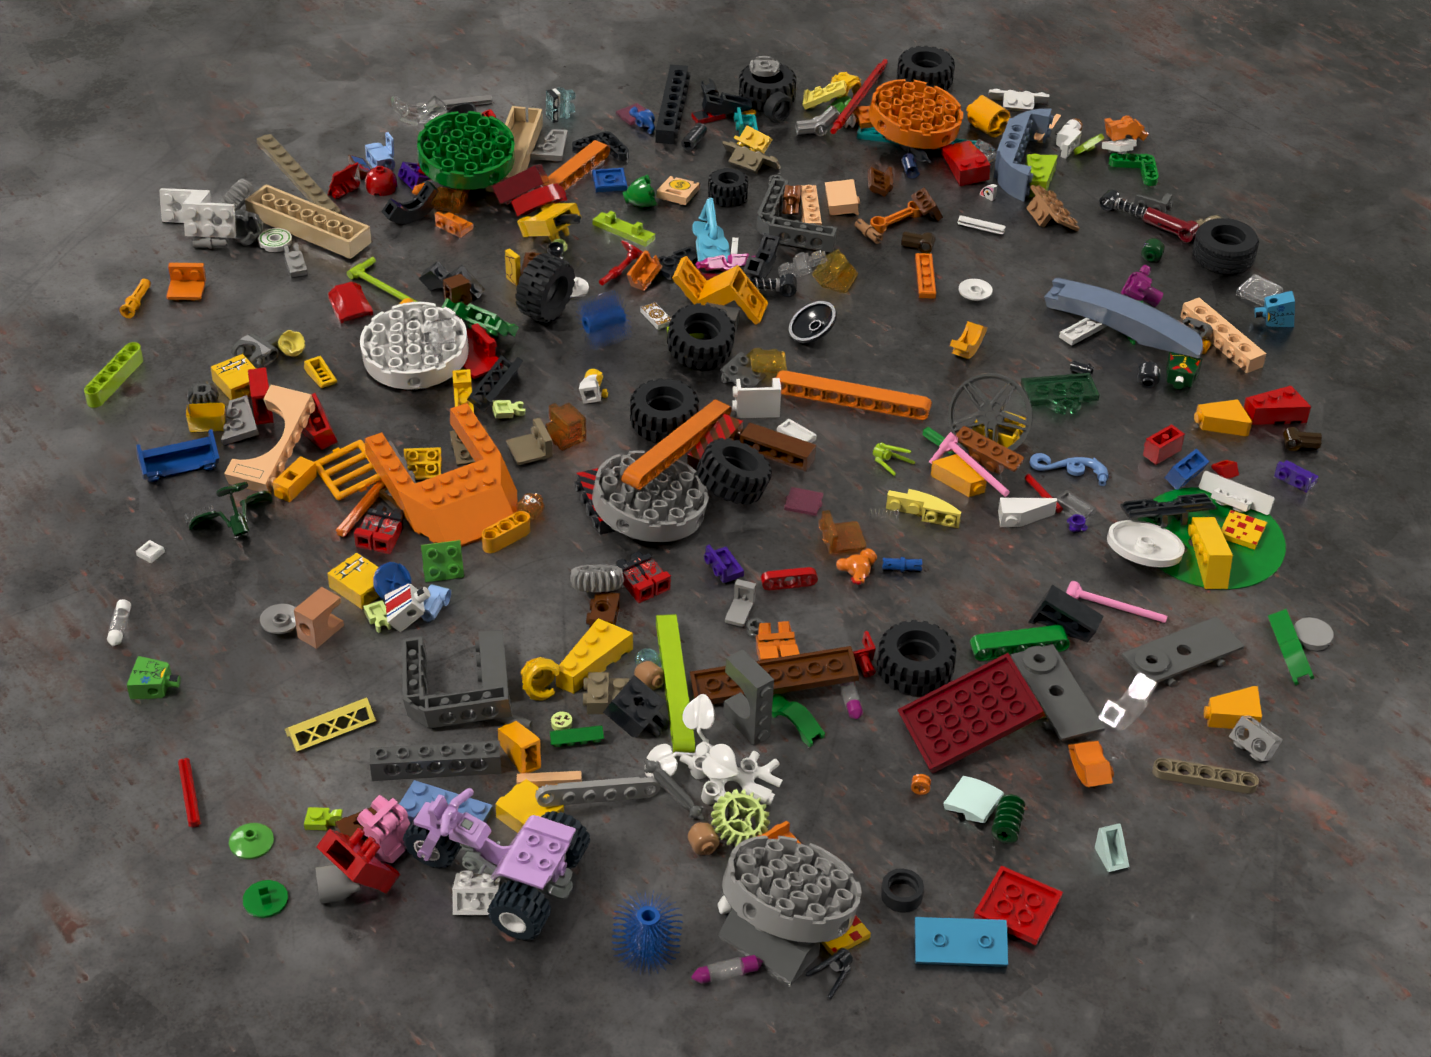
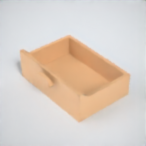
(842, 197)

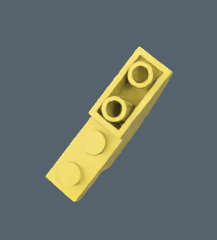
(925, 505)

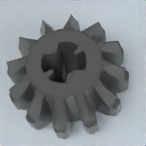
(202, 393)

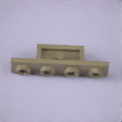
(747, 159)

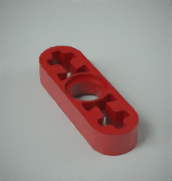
(775, 584)

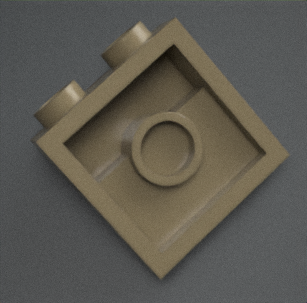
(601, 691)

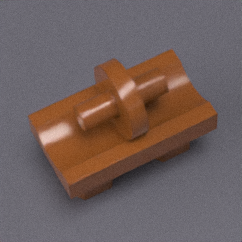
(792, 200)

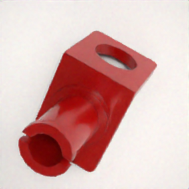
(865, 655)

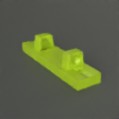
(624, 229)

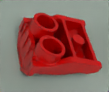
(349, 302)

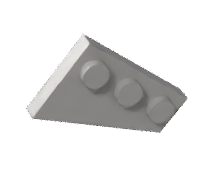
(552, 147)
(239, 422)

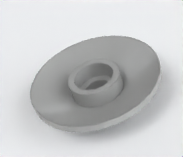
(278, 619)

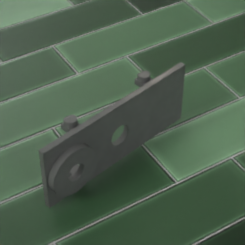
(1206, 641)
(1066, 714)

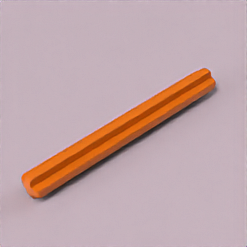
(359, 510)

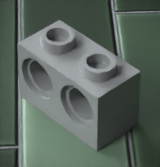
(1257, 734)

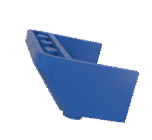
(178, 457)

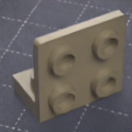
(531, 446)

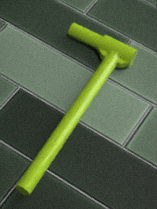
(359, 271)

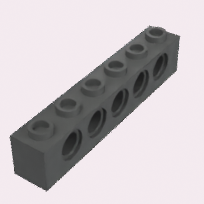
(435, 760)

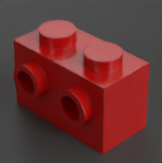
(1163, 444)

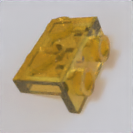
(767, 360)

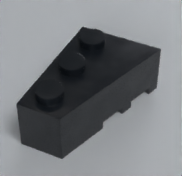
(1064, 610)

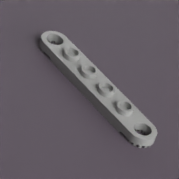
(597, 791)

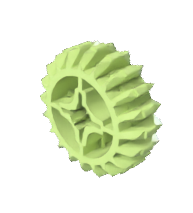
(734, 803)

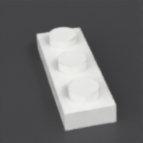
(1080, 330)

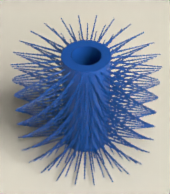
(604, 319)
(646, 932)

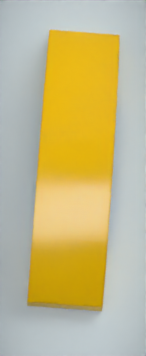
(462, 387)

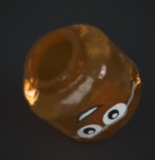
(531, 504)

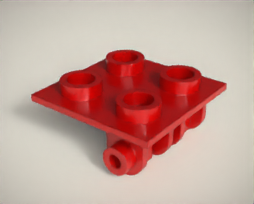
(344, 181)

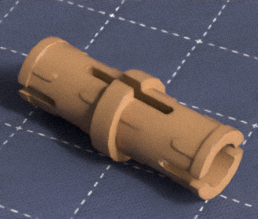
(868, 231)

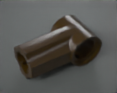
(923, 243)
(1295, 439)

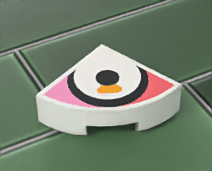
(989, 192)

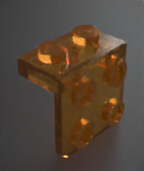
(841, 536)

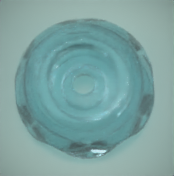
(647, 655)

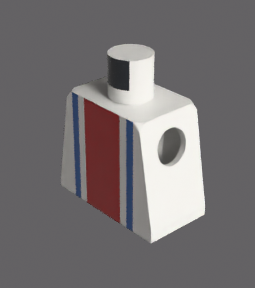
(405, 605)

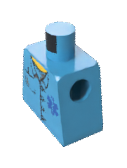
(1278, 310)

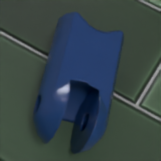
(910, 166)

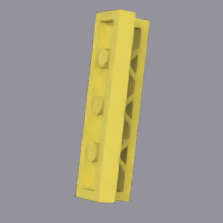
(322, 719)

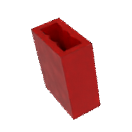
(258, 387)

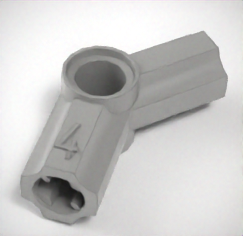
(819, 124)

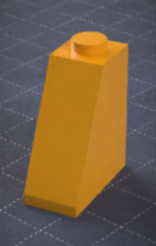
(1223, 417)
(958, 475)
(1228, 708)
(520, 746)

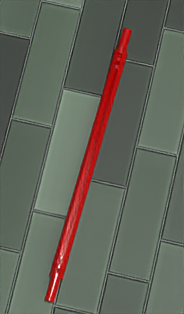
(858, 97)

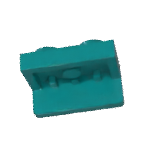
(744, 120)

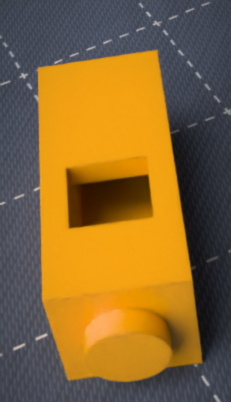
(294, 479)

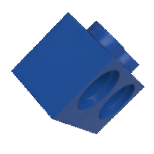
(1187, 469)

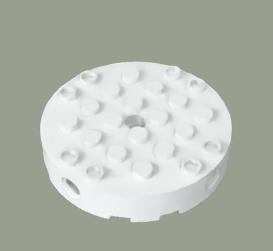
(397, 351)

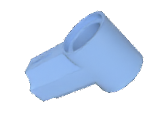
(439, 597)

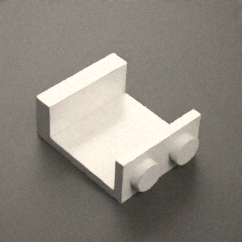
(757, 401)

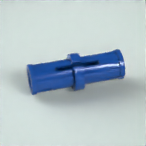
(902, 564)

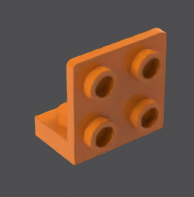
(186, 281)

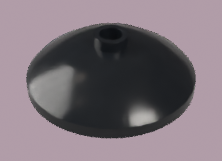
(813, 322)

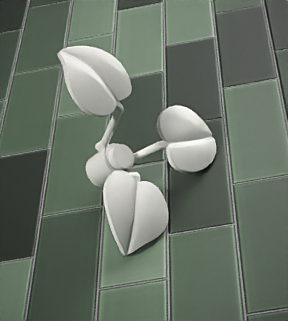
(720, 758)

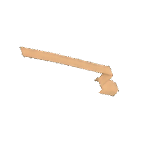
(1039, 137)

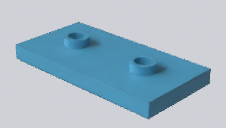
(961, 941)

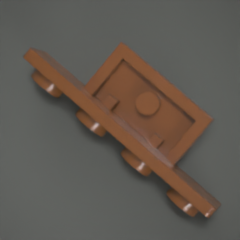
(988, 452)

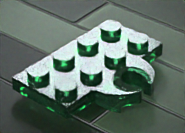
(1061, 391)

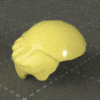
(291, 343)

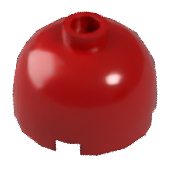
(381, 181)

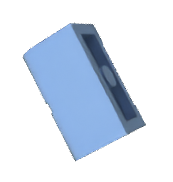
(381, 155)

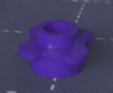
(1077, 523)

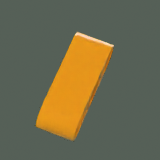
(505, 532)

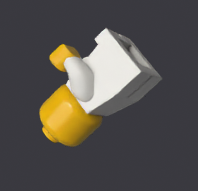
(590, 388)

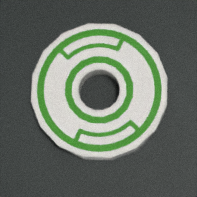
(281, 237)

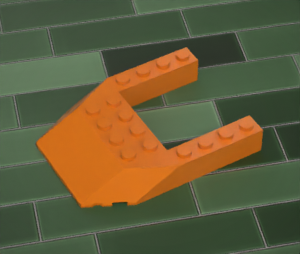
(455, 502)

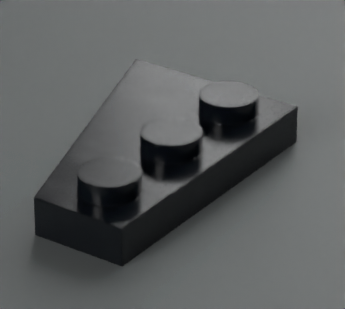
(670, 263)

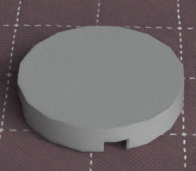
(764, 66)
(1314, 633)

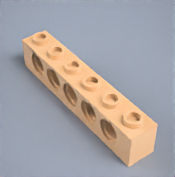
(1226, 336)

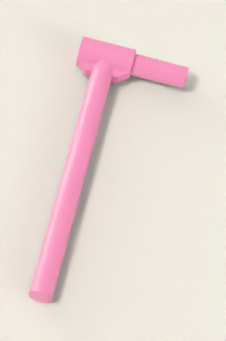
(950, 444)
(1076, 591)

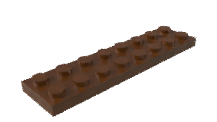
(789, 674)

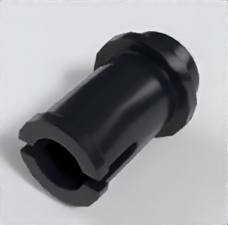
(1081, 368)

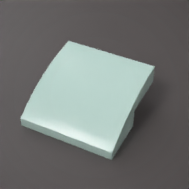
(973, 799)

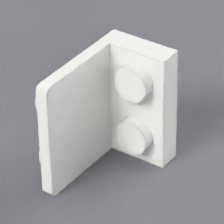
(473, 893)

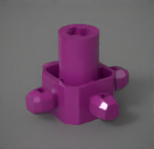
(1139, 287)

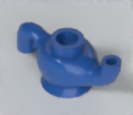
(643, 118)

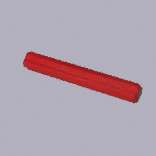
(189, 792)

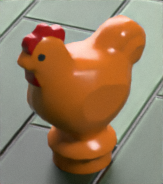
(858, 565)

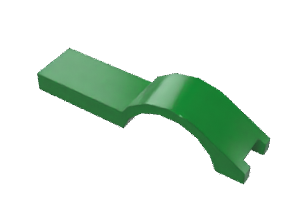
(1290, 645)
(799, 716)

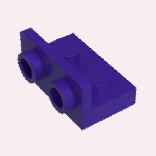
(409, 174)
(1295, 476)

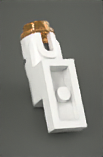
(1069, 136)

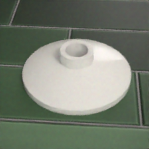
(975, 289)

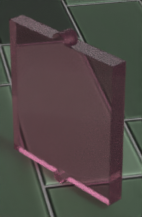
(624, 113)
(803, 501)

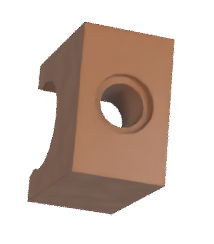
(314, 617)

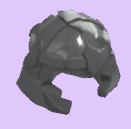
(248, 227)

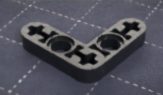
(617, 148)

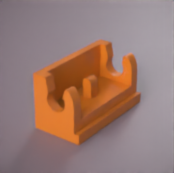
(644, 271)

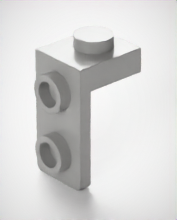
(742, 604)

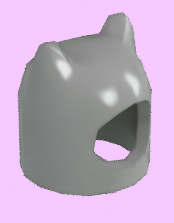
(334, 884)

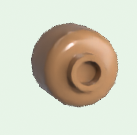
(650, 674)
(703, 838)

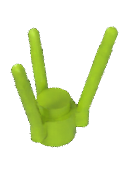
(883, 452)

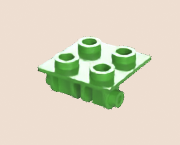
(442, 561)

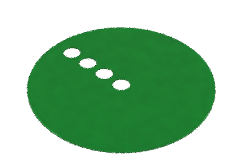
(1247, 566)

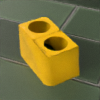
(206, 417)

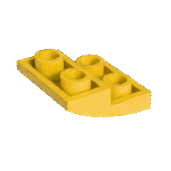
(424, 462)

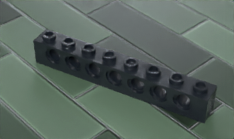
(672, 104)

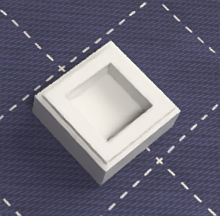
(150, 551)

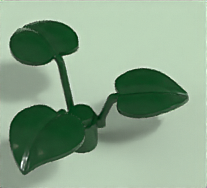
(238, 522)

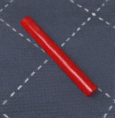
(1041, 491)

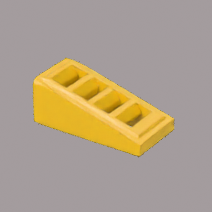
(318, 362)

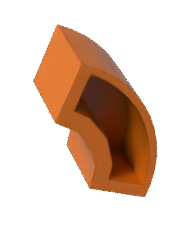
(1090, 763)

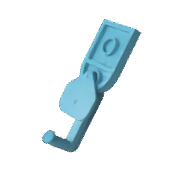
(710, 237)

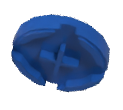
(390, 577)

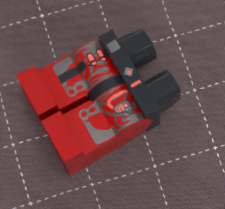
(380, 527)
(643, 575)

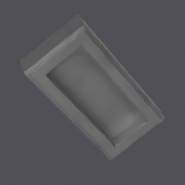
(1075, 505)

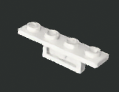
(1018, 101)
(1235, 494)

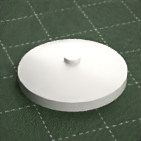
(1145, 543)

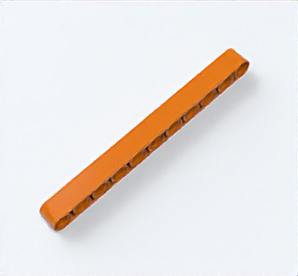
(674, 445)

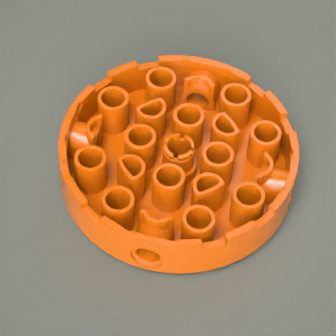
(915, 114)

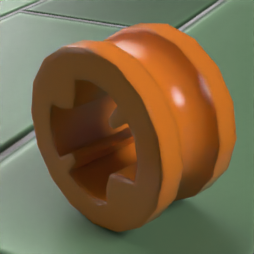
(921, 784)

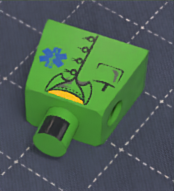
(151, 679)

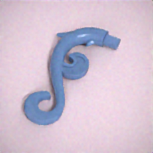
(1072, 466)

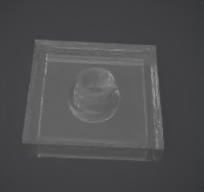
(1258, 288)

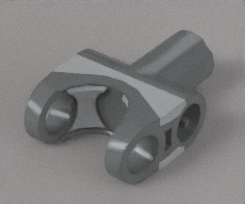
(259, 348)

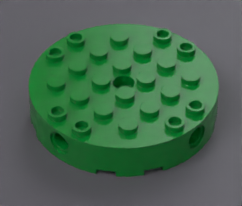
(466, 150)

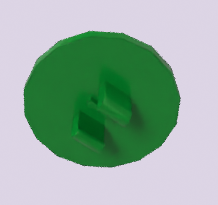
(265, 899)

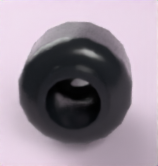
(1148, 374)

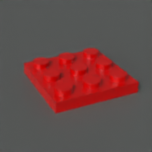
(1021, 902)

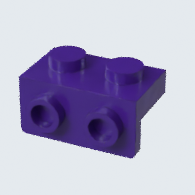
(723, 564)

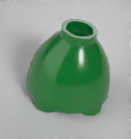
(640, 193)

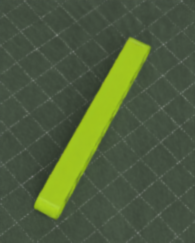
(674, 682)

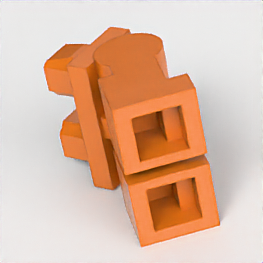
(1126, 126)
(775, 645)

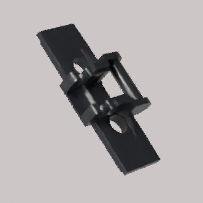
(1161, 510)

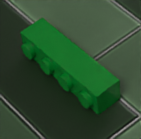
(574, 735)

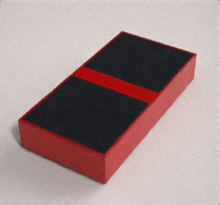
(704, 117)

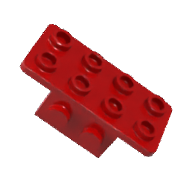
(481, 352)

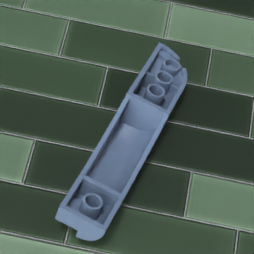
(1125, 315)

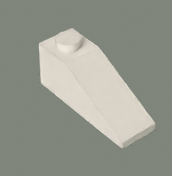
(1023, 511)

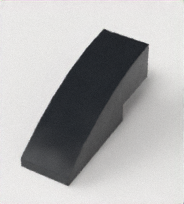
(725, 104)

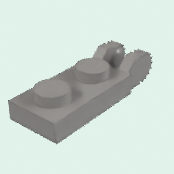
(295, 261)

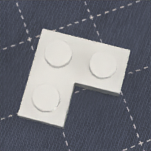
(1120, 146)

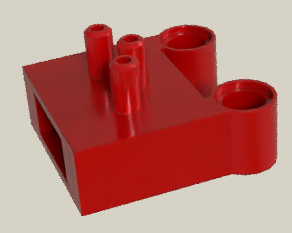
(358, 859)

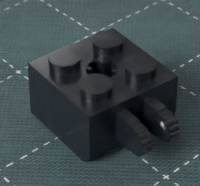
(637, 709)

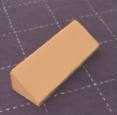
(551, 778)

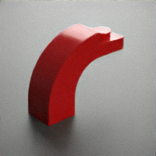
(539, 197)

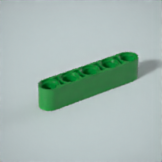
(993, 645)

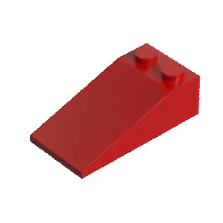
(966, 162)

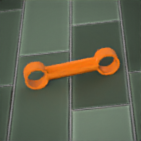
(880, 223)

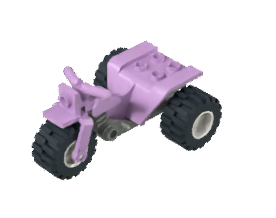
(531, 862)

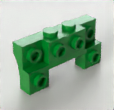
(489, 321)

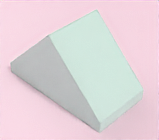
(1111, 847)

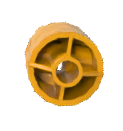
(988, 116)

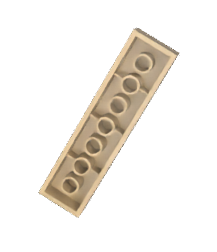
(309, 221)

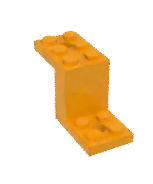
(721, 289)

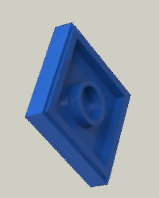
(609, 180)

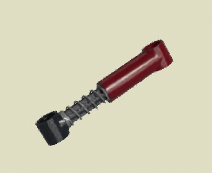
(1181, 228)
(785, 284)

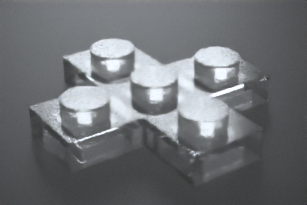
(803, 263)

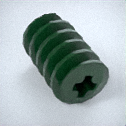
(1008, 819)

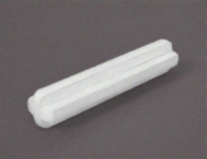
(981, 225)

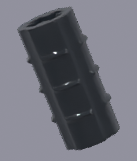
(694, 136)

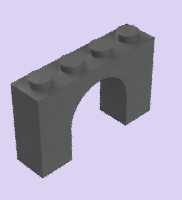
(754, 712)

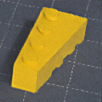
(1211, 552)
(593, 653)

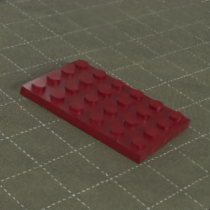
(970, 713)

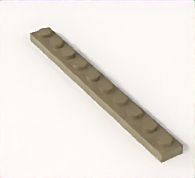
(295, 173)

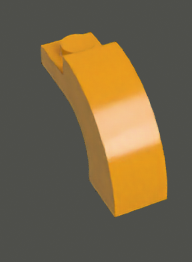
(969, 341)

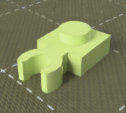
(505, 409)
(377, 615)

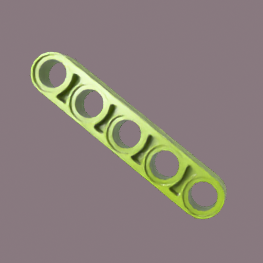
(113, 375)

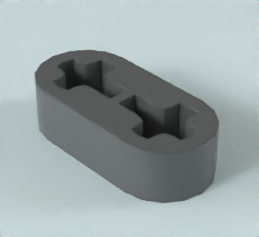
(1197, 325)

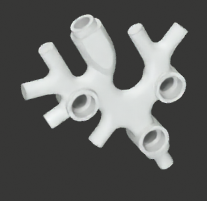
(747, 773)

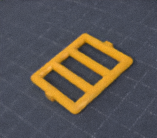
(337, 453)

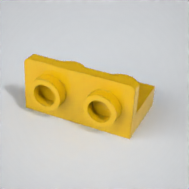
(753, 140)

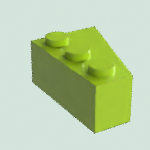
(1042, 168)

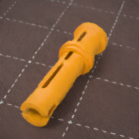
(133, 302)

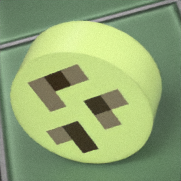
(561, 721)

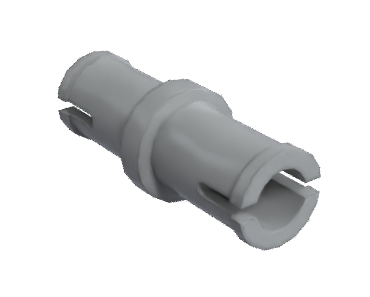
(210, 242)

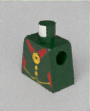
(1182, 370)

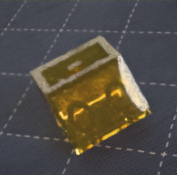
(836, 273)

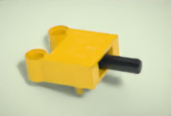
(550, 221)

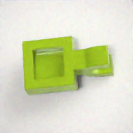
(320, 818)

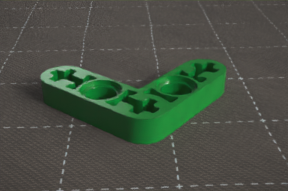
(1143, 161)

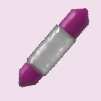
(851, 699)
(727, 969)

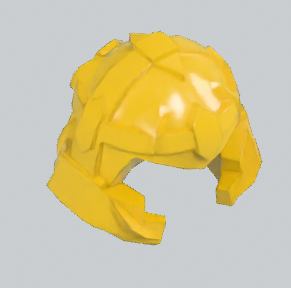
(851, 81)
(537, 675)

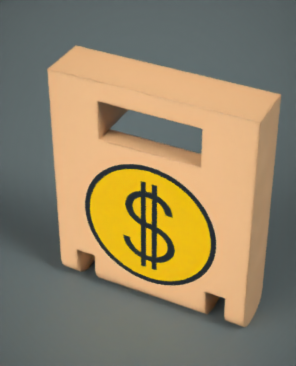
(685, 188)

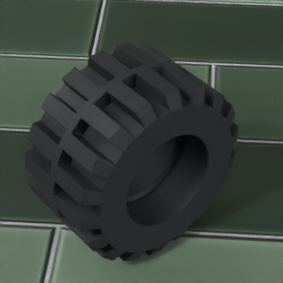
(728, 187)

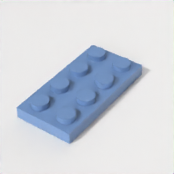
(420, 793)

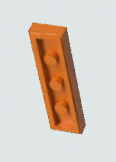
(925, 275)

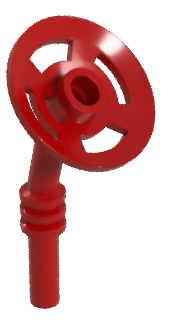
(633, 253)

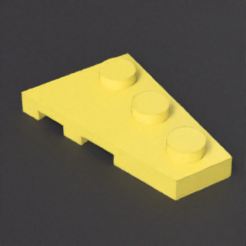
(820, 95)

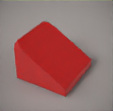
(1226, 469)

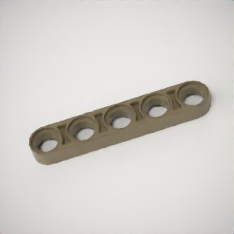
(1215, 773)

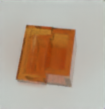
(566, 426)

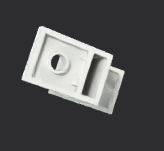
(198, 213)

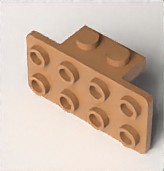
(1046, 206)

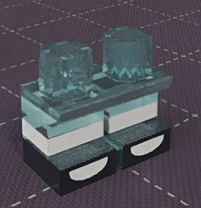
(558, 103)

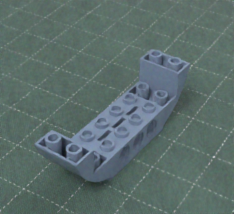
(1008, 170)

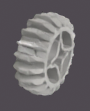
(238, 193)
(596, 578)

